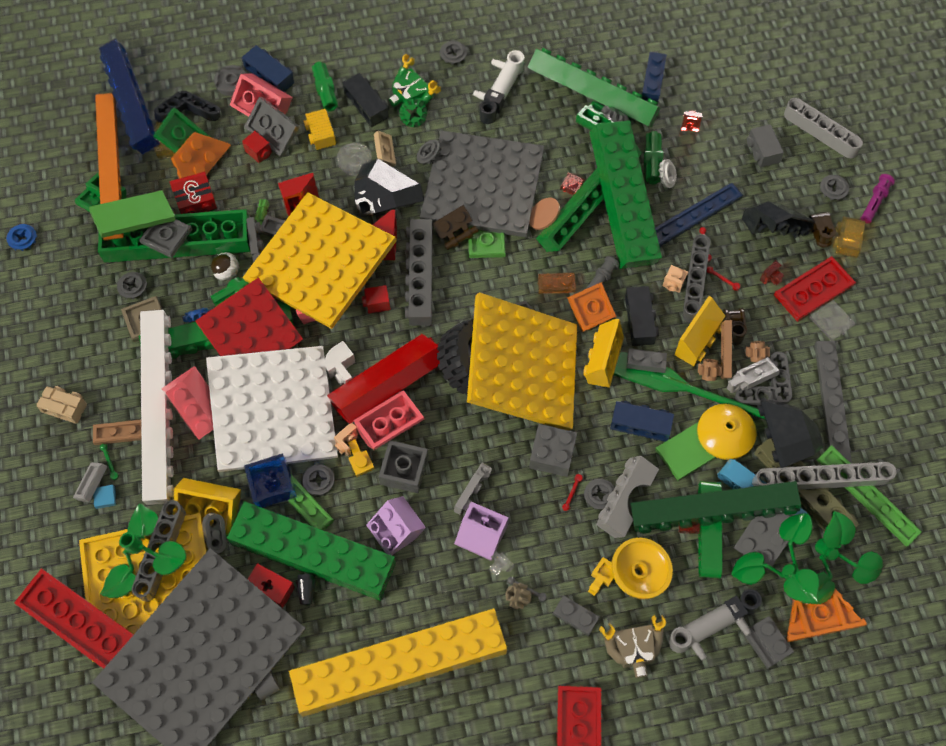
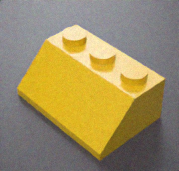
(700, 333)
(604, 354)
(208, 498)

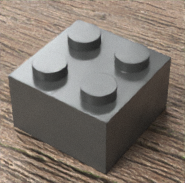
(552, 450)
(403, 466)

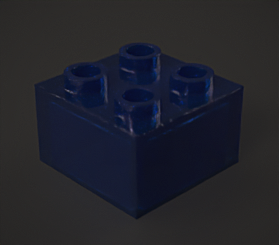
(270, 481)

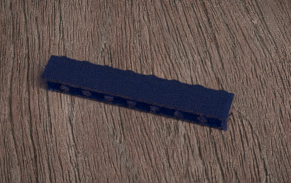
(129, 96)

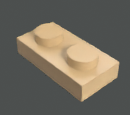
(384, 148)

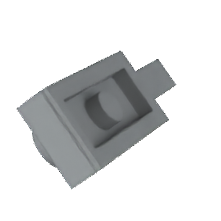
(753, 375)
(473, 487)

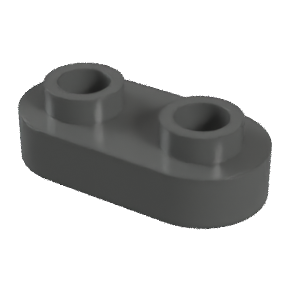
(215, 531)

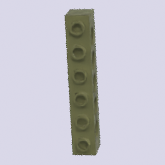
(808, 498)

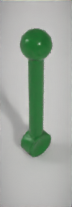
(114, 476)

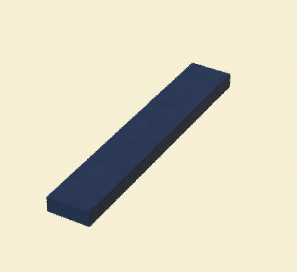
(697, 213)

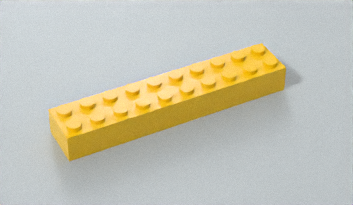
(397, 662)

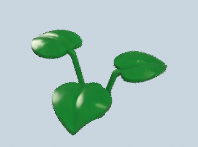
(839, 532)
(168, 559)
(799, 584)

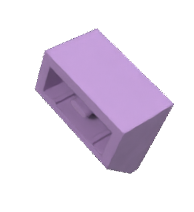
(395, 525)
(481, 530)

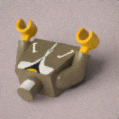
(635, 645)

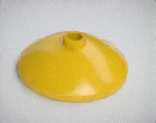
(722, 441)
(649, 560)

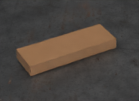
(726, 349)
(117, 432)

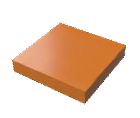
(591, 306)

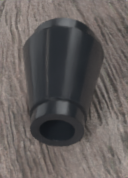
(306, 588)

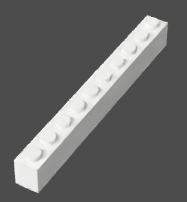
(155, 408)

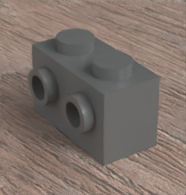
(765, 145)

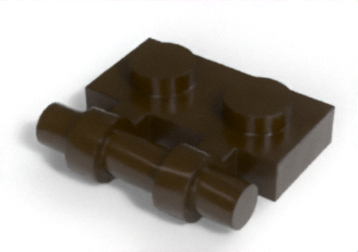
(452, 222)

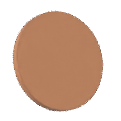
(544, 213)

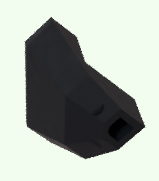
(384, 188)
(776, 218)
(791, 432)

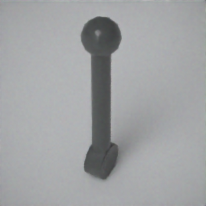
(541, 597)

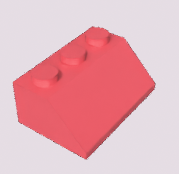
(251, 88)
(192, 400)
(388, 420)

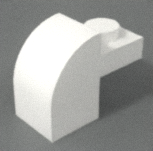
(337, 361)

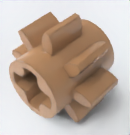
(757, 351)
(709, 369)

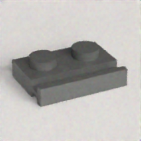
(768, 642)

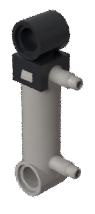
(731, 612)

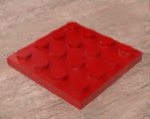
(249, 323)

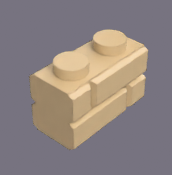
(62, 404)

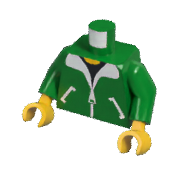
(411, 86)

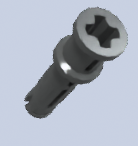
(604, 273)

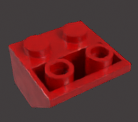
(295, 189)

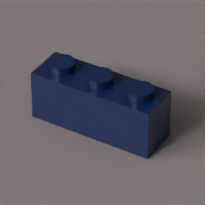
(268, 68)
(654, 76)
(642, 421)

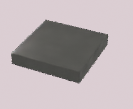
(166, 237)

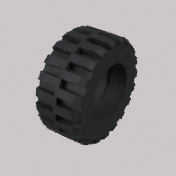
(454, 355)

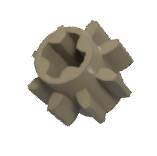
(518, 595)

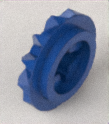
(20, 231)
(195, 314)

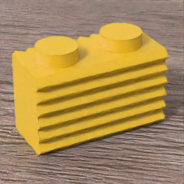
(320, 129)

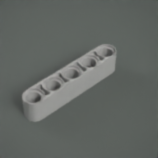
(823, 128)

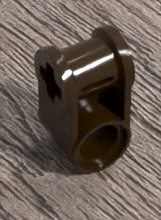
(823, 229)
(738, 324)

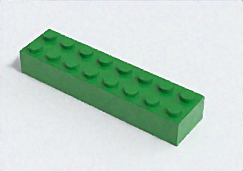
(625, 194)
(210, 235)
(312, 550)

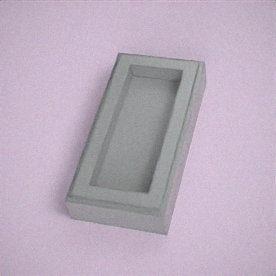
(90, 482)

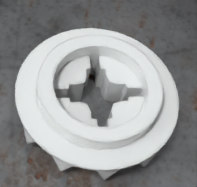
(667, 173)

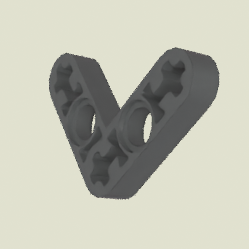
(775, 389)

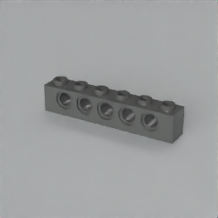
(419, 314)

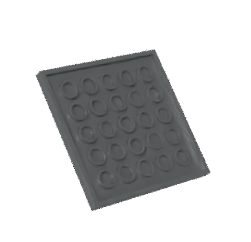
(486, 176)

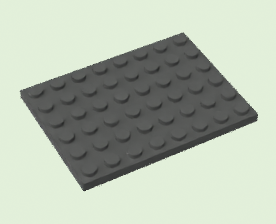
(199, 655)

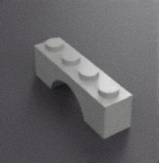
(615, 516)

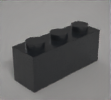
(366, 99)
(641, 316)

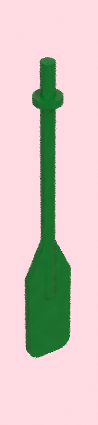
(672, 382)

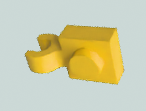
(360, 460)
(603, 575)

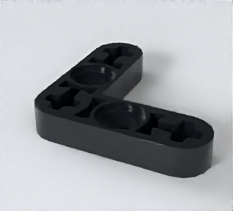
(187, 100)

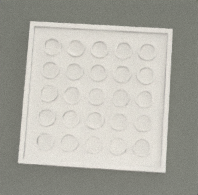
(271, 407)

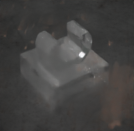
(501, 563)

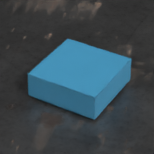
(104, 497)

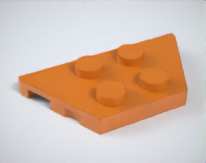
(198, 154)
(822, 619)

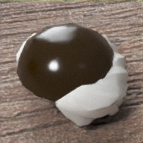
(225, 266)

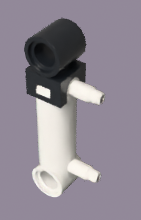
(495, 96)

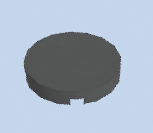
(227, 79)

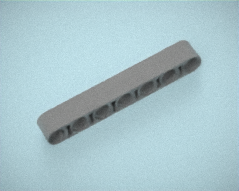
(832, 472)

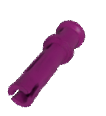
(879, 193)

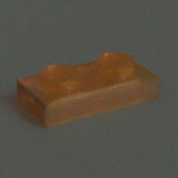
(556, 283)

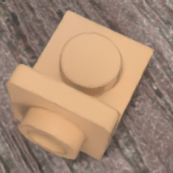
(675, 279)
(344, 436)

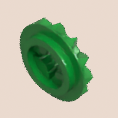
(405, 115)

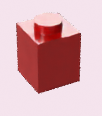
(257, 147)
(376, 299)

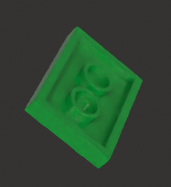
(176, 130)

